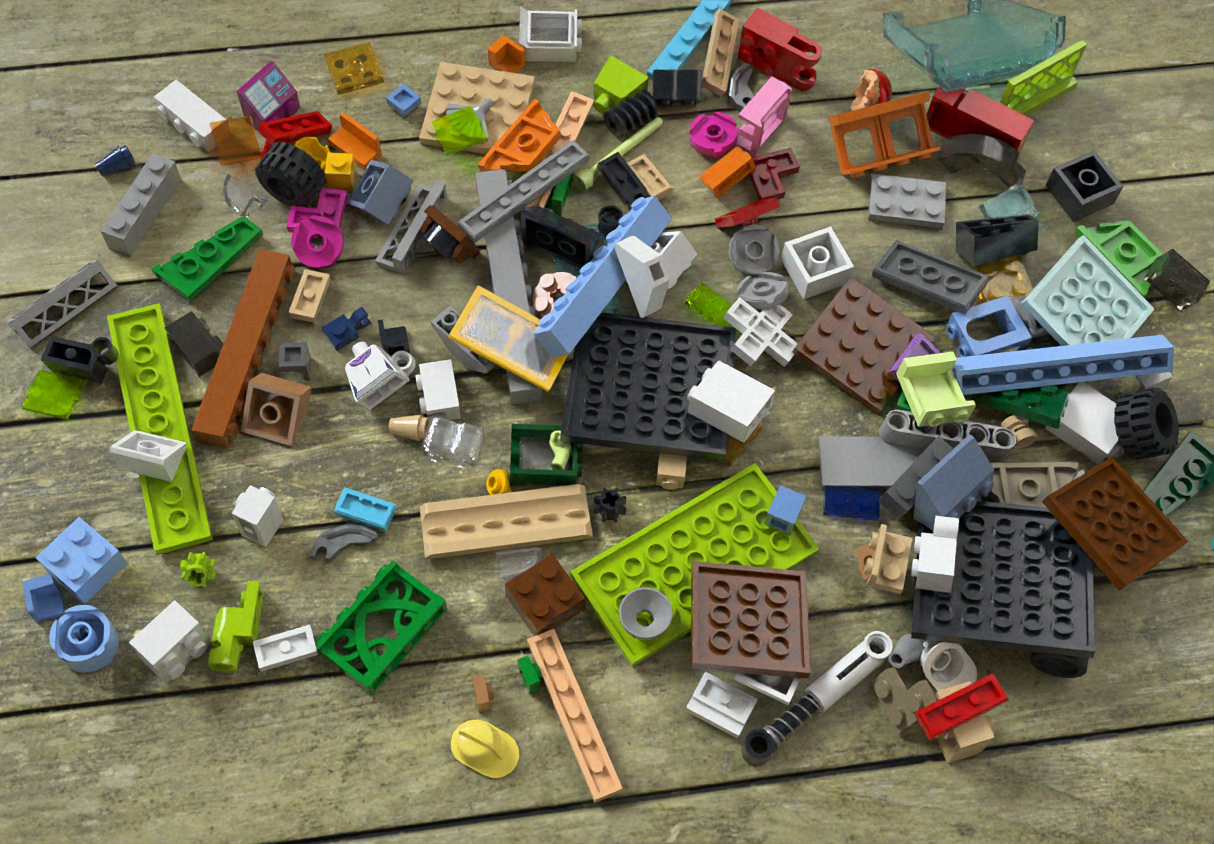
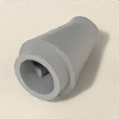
(906, 651)

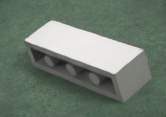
(141, 205)

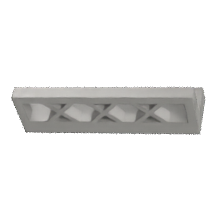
(413, 238)
(54, 295)

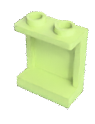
(933, 390)

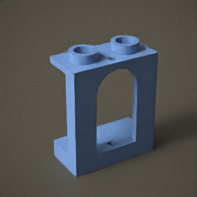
(1014, 336)

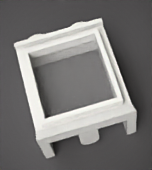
(550, 35)

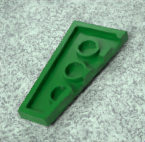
(201, 265)

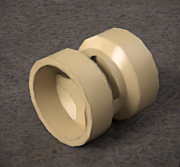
(1021, 429)

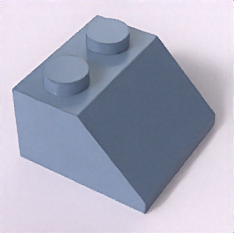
(380, 191)

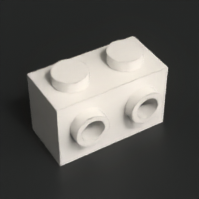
(257, 515)

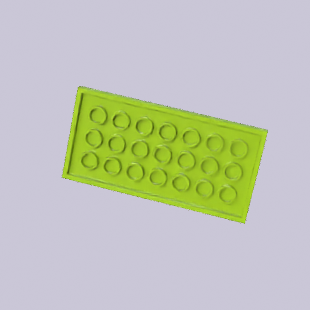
(715, 527)

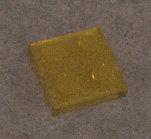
(1005, 278)

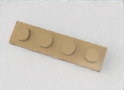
(720, 52)

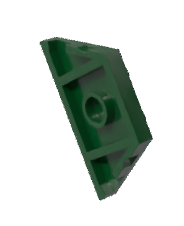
(1037, 404)

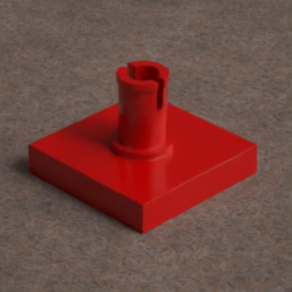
(748, 214)

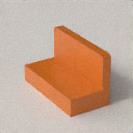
(356, 140)
(728, 171)

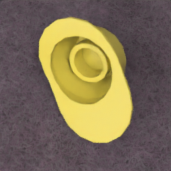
(485, 748)

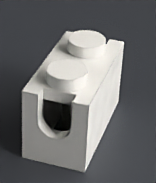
(439, 390)

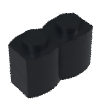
(678, 87)

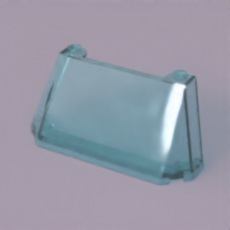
(977, 48)

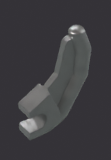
(738, 89)
(338, 538)

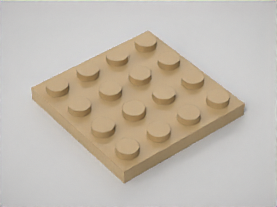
(472, 86)

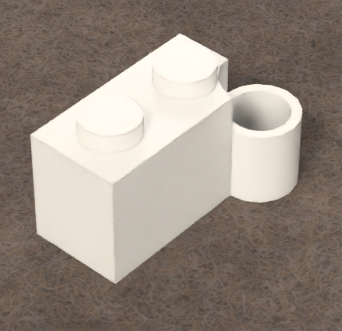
(936, 556)

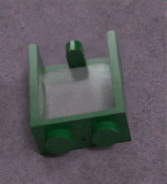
(533, 456)

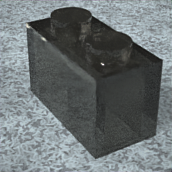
(1177, 280)
(195, 342)

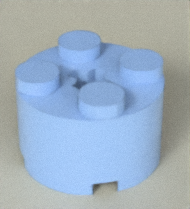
(84, 639)

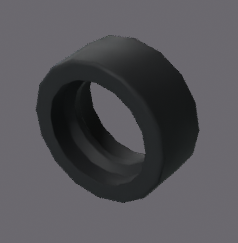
(1060, 665)

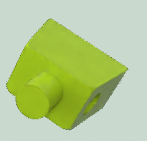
(616, 84)

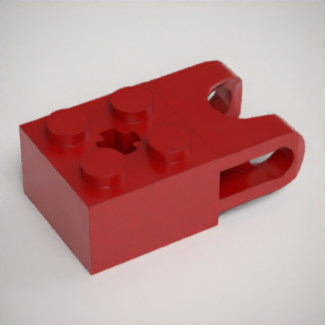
(779, 50)

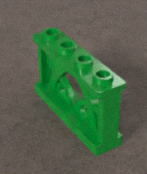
(381, 666)

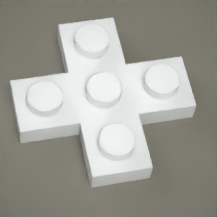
(760, 332)

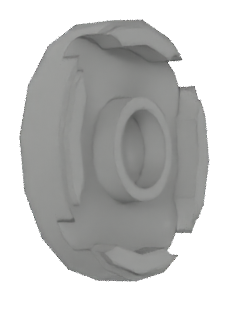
(754, 250)
(763, 291)

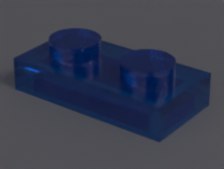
(851, 503)

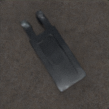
(622, 179)

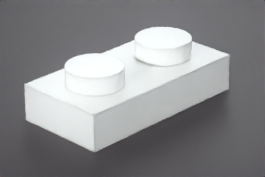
(285, 648)

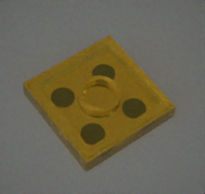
(353, 68)

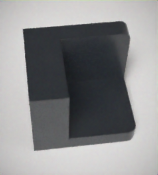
(393, 339)

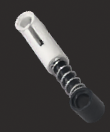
(819, 696)

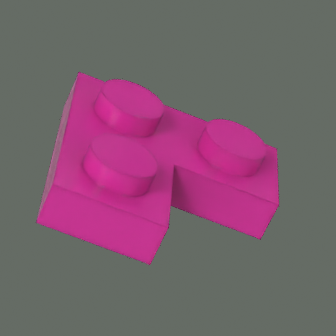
(330, 205)

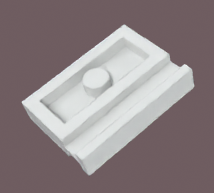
(721, 705)

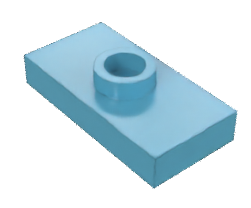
(365, 509)

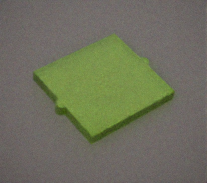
(458, 130)
(53, 394)

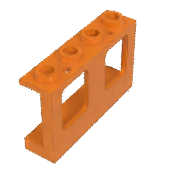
(877, 120)

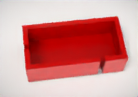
(974, 113)

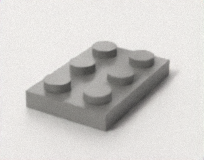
(907, 201)

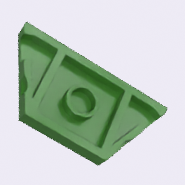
(1125, 249)

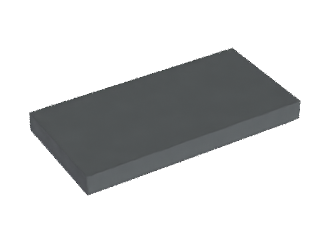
(930, 276)

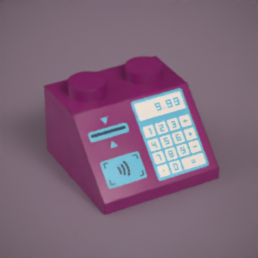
(268, 96)

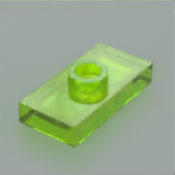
(709, 305)

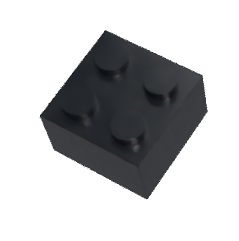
(1084, 185)

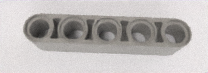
(909, 435)

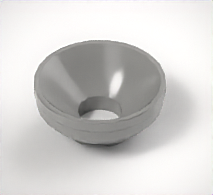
(647, 601)

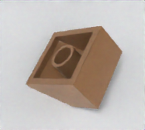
(275, 408)

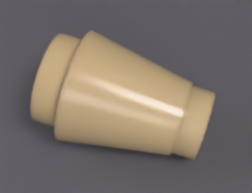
(409, 427)

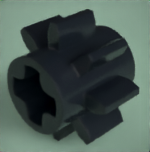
(606, 511)

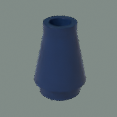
(115, 161)

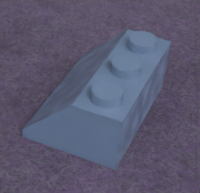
(954, 484)

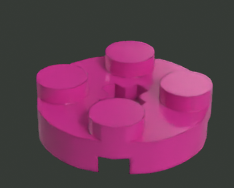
(713, 145)
(305, 250)

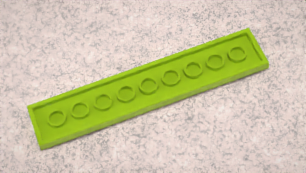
(156, 407)

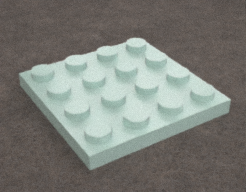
(1086, 299)

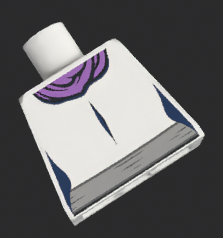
(373, 375)

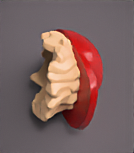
(872, 90)

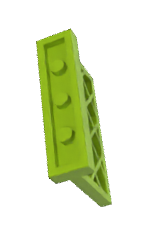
(1044, 81)

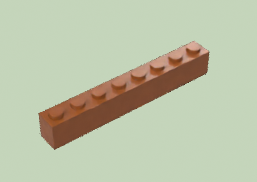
(243, 349)

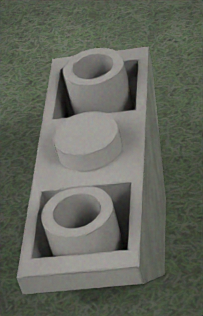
(443, 326)

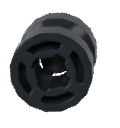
(609, 219)

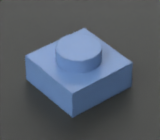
(403, 100)

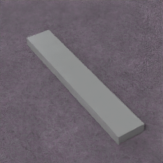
(523, 191)

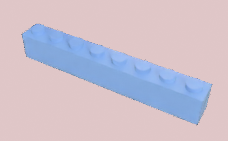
(598, 280)
(1064, 364)

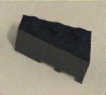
(996, 238)

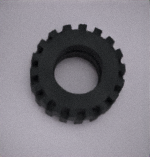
(290, 175)
(1146, 423)

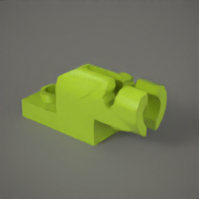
(235, 629)

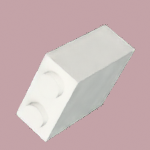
(730, 401)
(1089, 424)

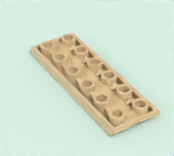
(505, 521)

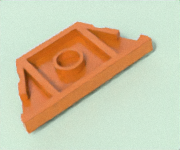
(523, 143)

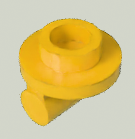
(498, 482)

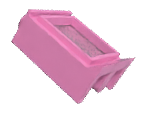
(764, 115)

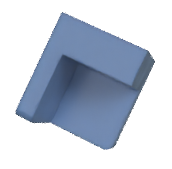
(785, 510)
(43, 598)

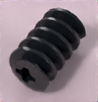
(631, 113)

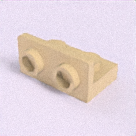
(889, 560)

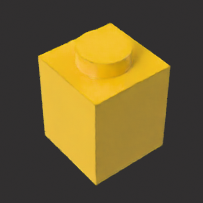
(340, 171)

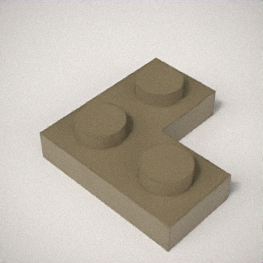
(898, 701)

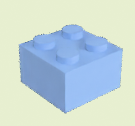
(81, 560)

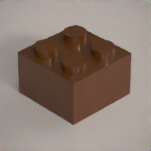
(544, 596)

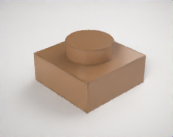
(483, 692)

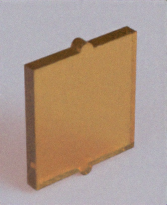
(235, 140)

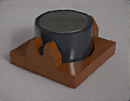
(447, 237)

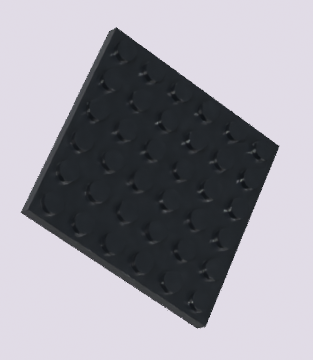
(635, 382)
(1013, 585)

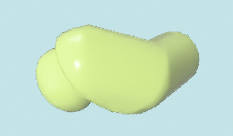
(561, 450)

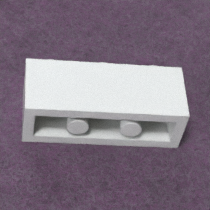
(187, 114)

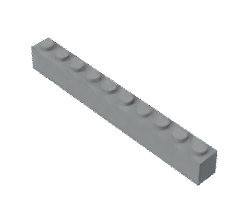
(507, 271)

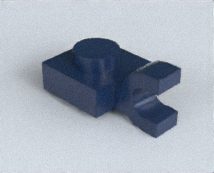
(343, 330)

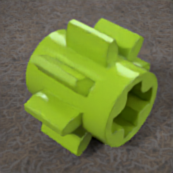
(197, 569)

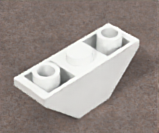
(644, 274)

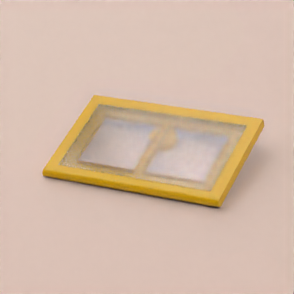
(506, 338)

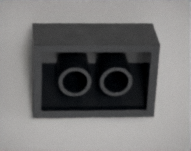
(559, 235)

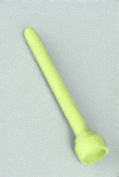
(584, 178)

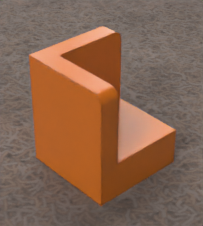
(506, 55)

